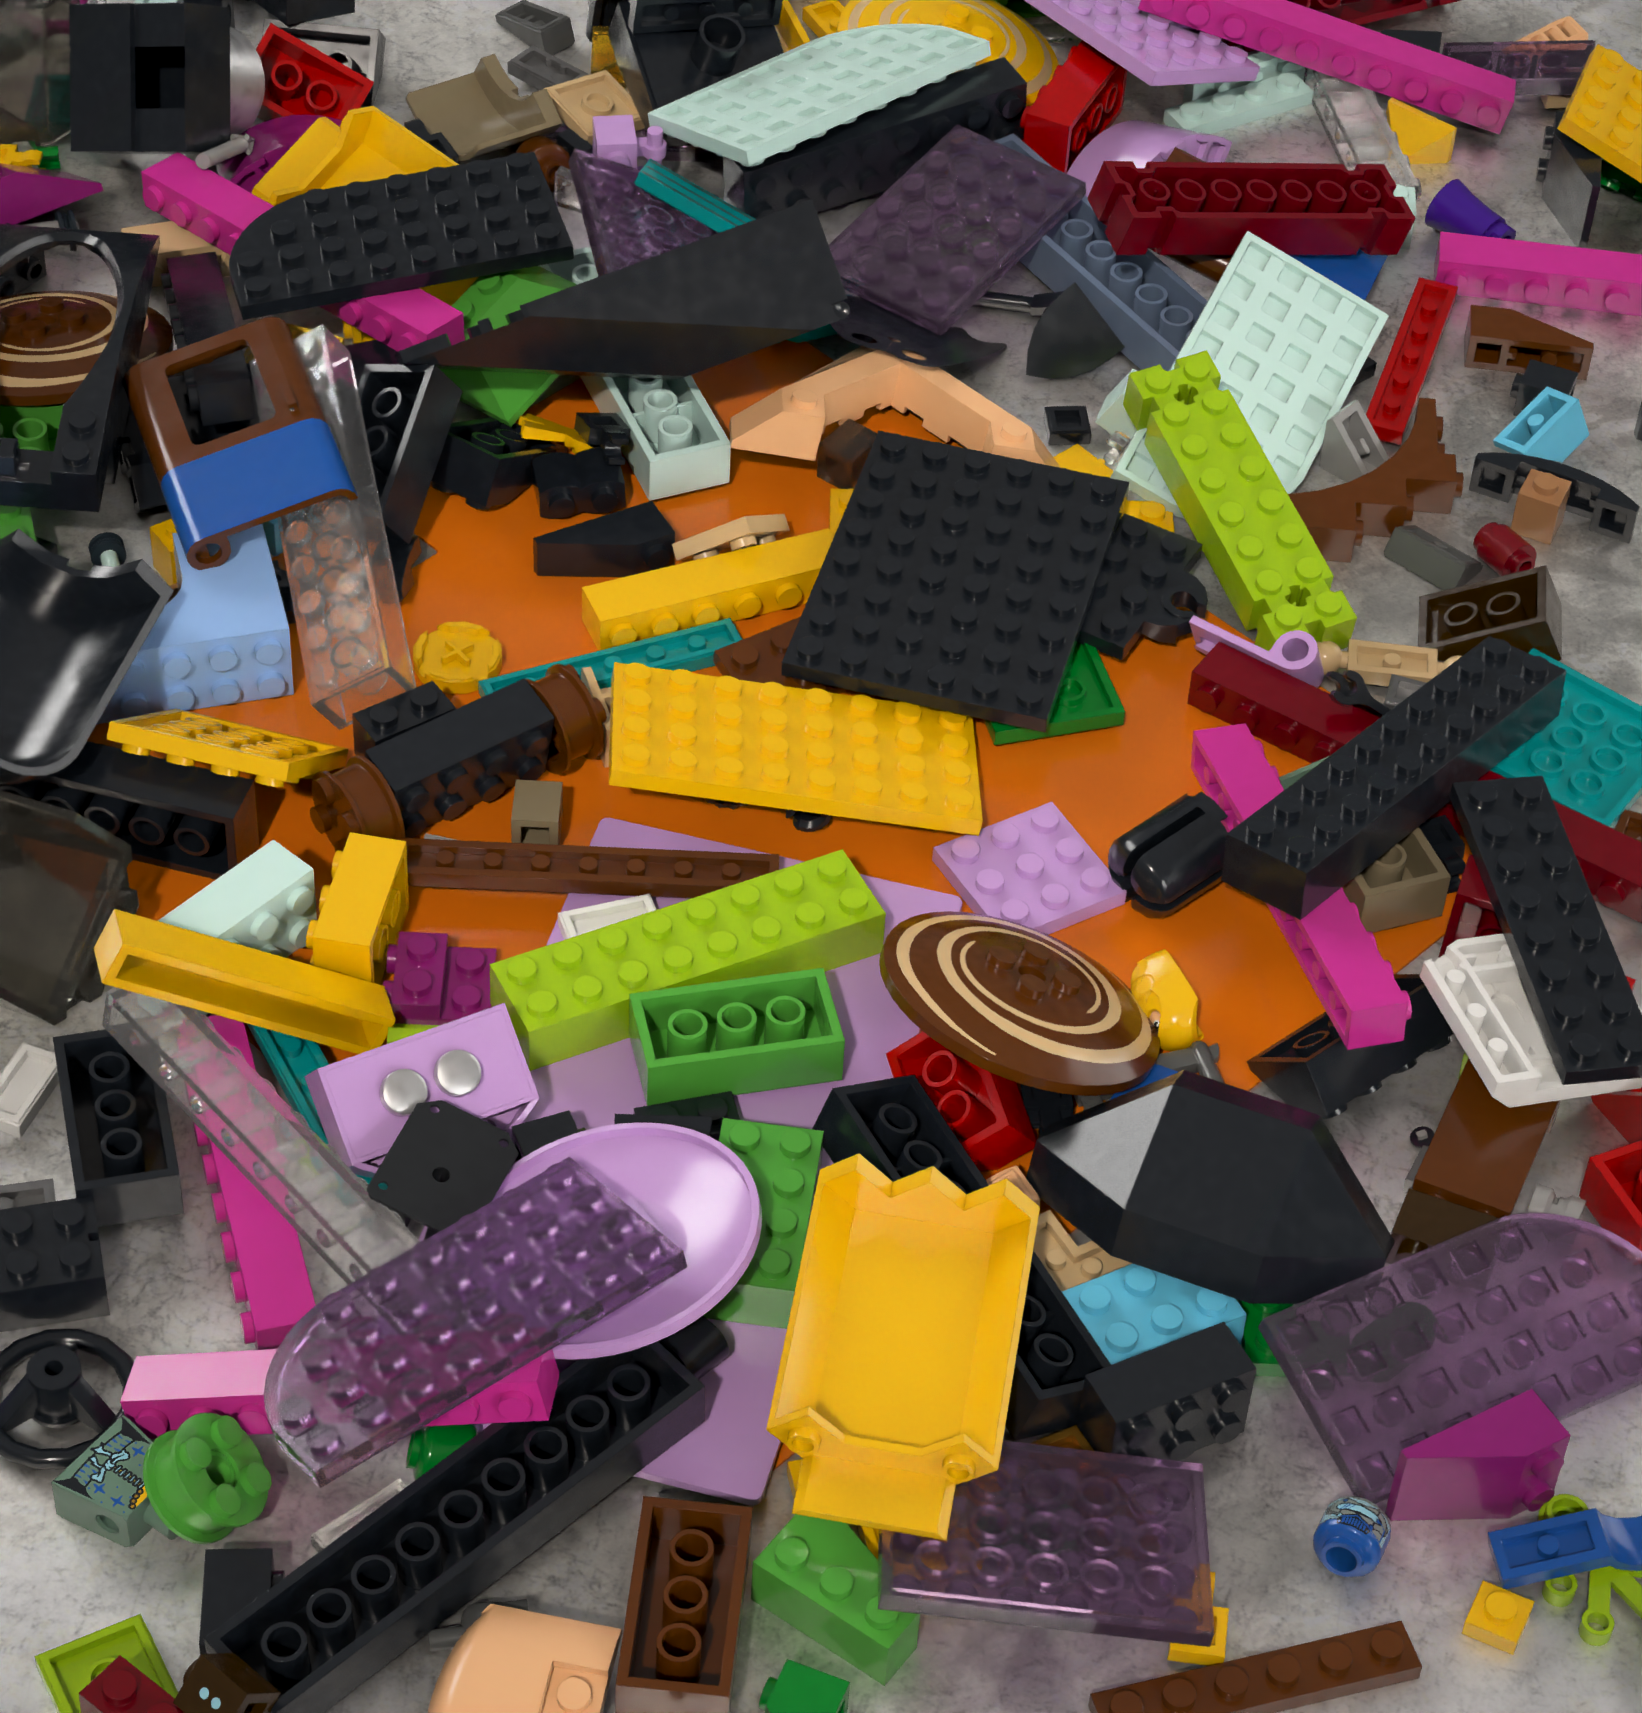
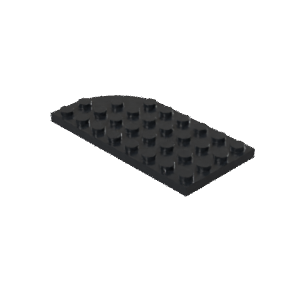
(398, 235)

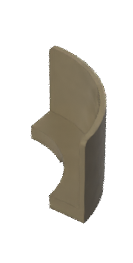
(483, 111)

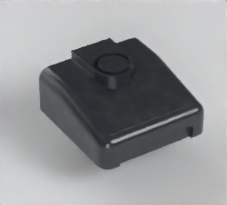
(678, 63)

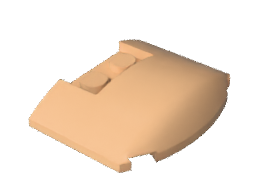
(527, 1665)

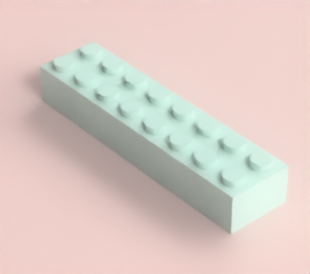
(673, 431)

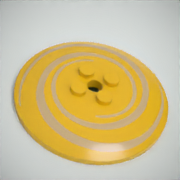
(1007, 31)

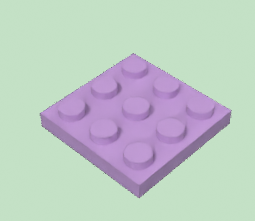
(1030, 871)

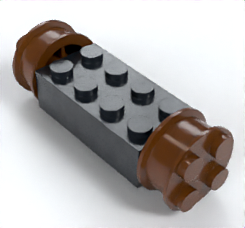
(461, 759)

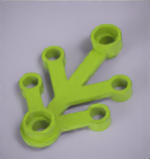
(1599, 1582)

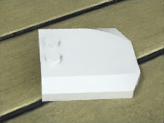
(1496, 1025)

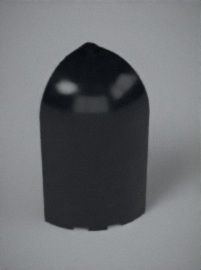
(64, 650)

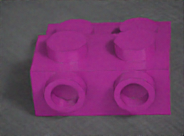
(435, 980)

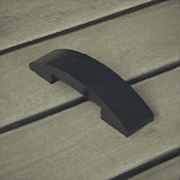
(1607, 507)

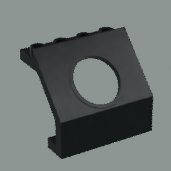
(682, 14)

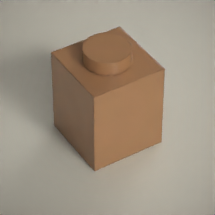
(1540, 506)

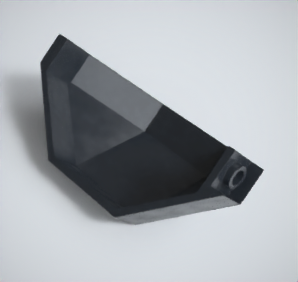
(1213, 1190)

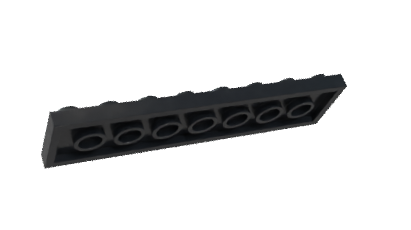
(1552, 928)

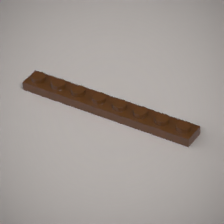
(579, 868)

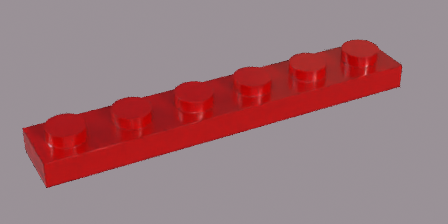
(1410, 359)

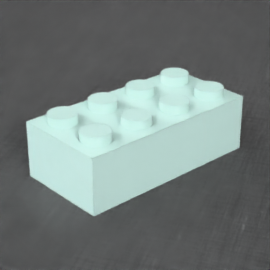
(255, 904)

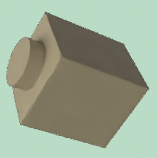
(537, 812)

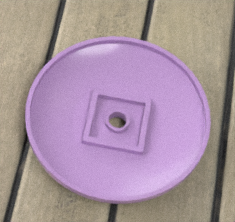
(685, 1189)

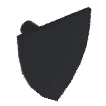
(1070, 338)

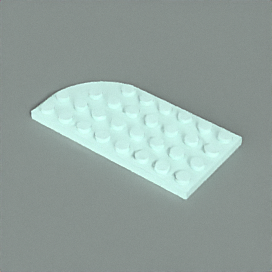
(816, 88)
(1285, 353)

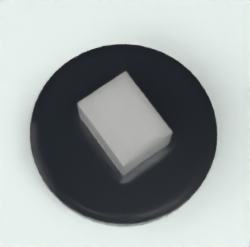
(1421, 1136)

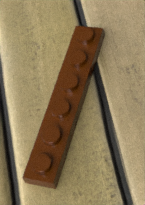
(1276, 1678)

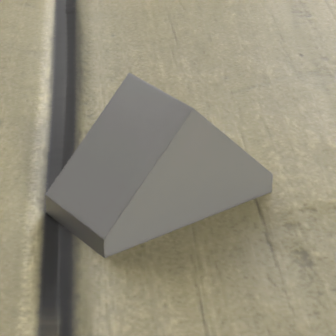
(1351, 444)

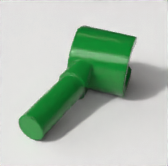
(50, 156)

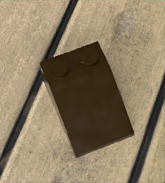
(1510, 607)

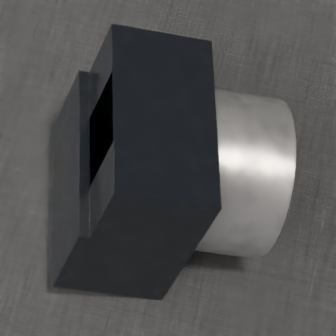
(159, 78)

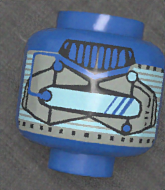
(1352, 1536)

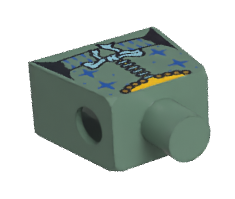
(107, 1487)

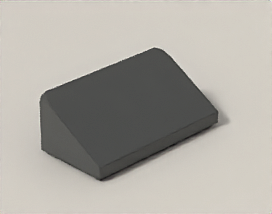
(1431, 557)

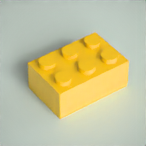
(361, 908)

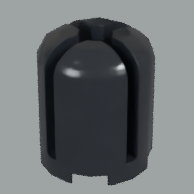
(1170, 856)

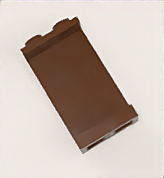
(1483, 1148)

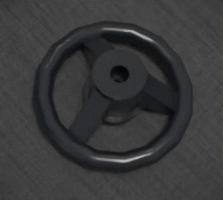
(56, 1392)

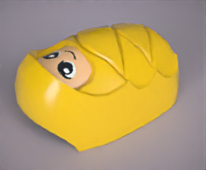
(1167, 1000)

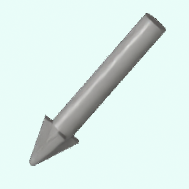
(225, 151)

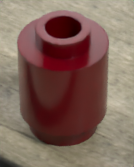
(1503, 549)

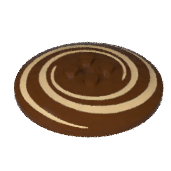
(56, 339)
(1019, 1003)

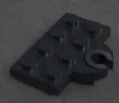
(1141, 588)

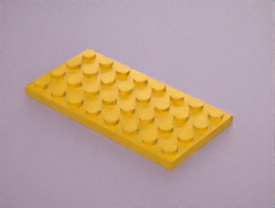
(793, 749)

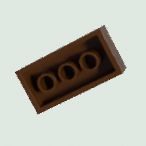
(684, 1608)

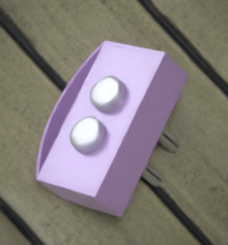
(463, 1062)

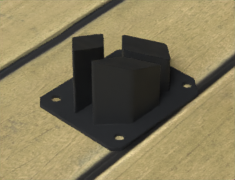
(442, 1167)

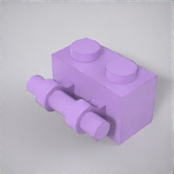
(616, 140)

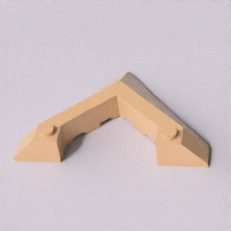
(797, 414)

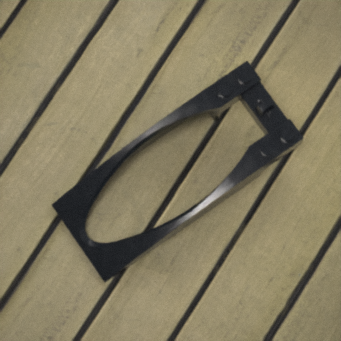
(98, 410)

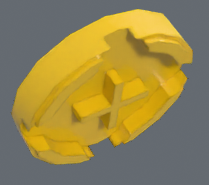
(457, 657)

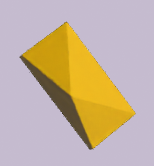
(1420, 134)

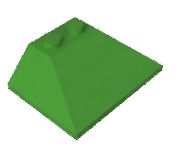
(493, 296)

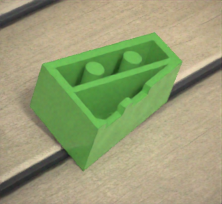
(827, 1588)

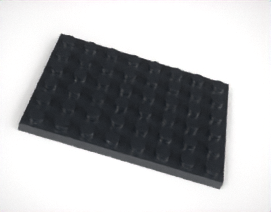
(958, 581)

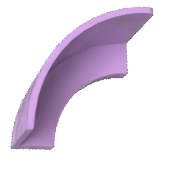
(1144, 143)

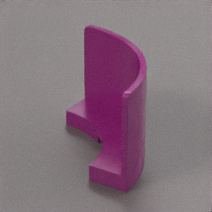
(271, 142)

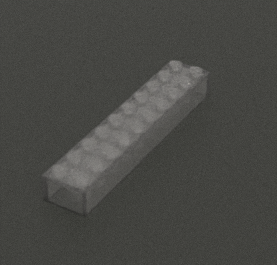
(341, 557)

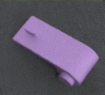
(1291, 653)

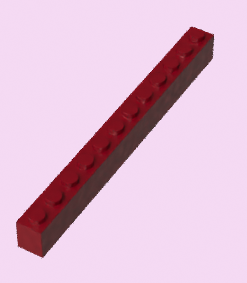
(1314, 727)

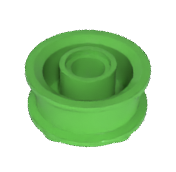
(206, 1478)

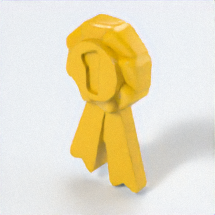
(541, 429)

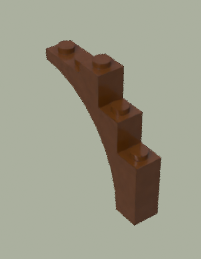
(1372, 505)

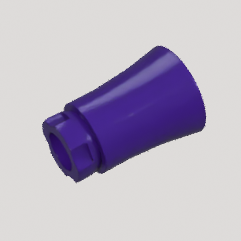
(1461, 212)

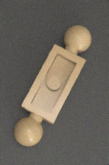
(1380, 660)

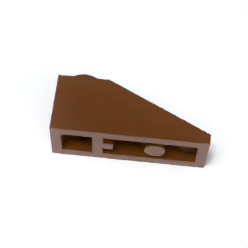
(1508, 340)

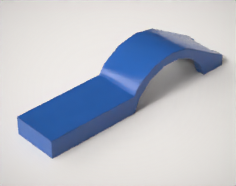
(1565, 1547)

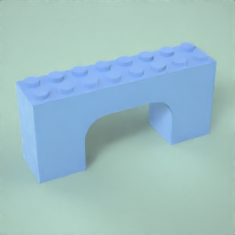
(215, 640)

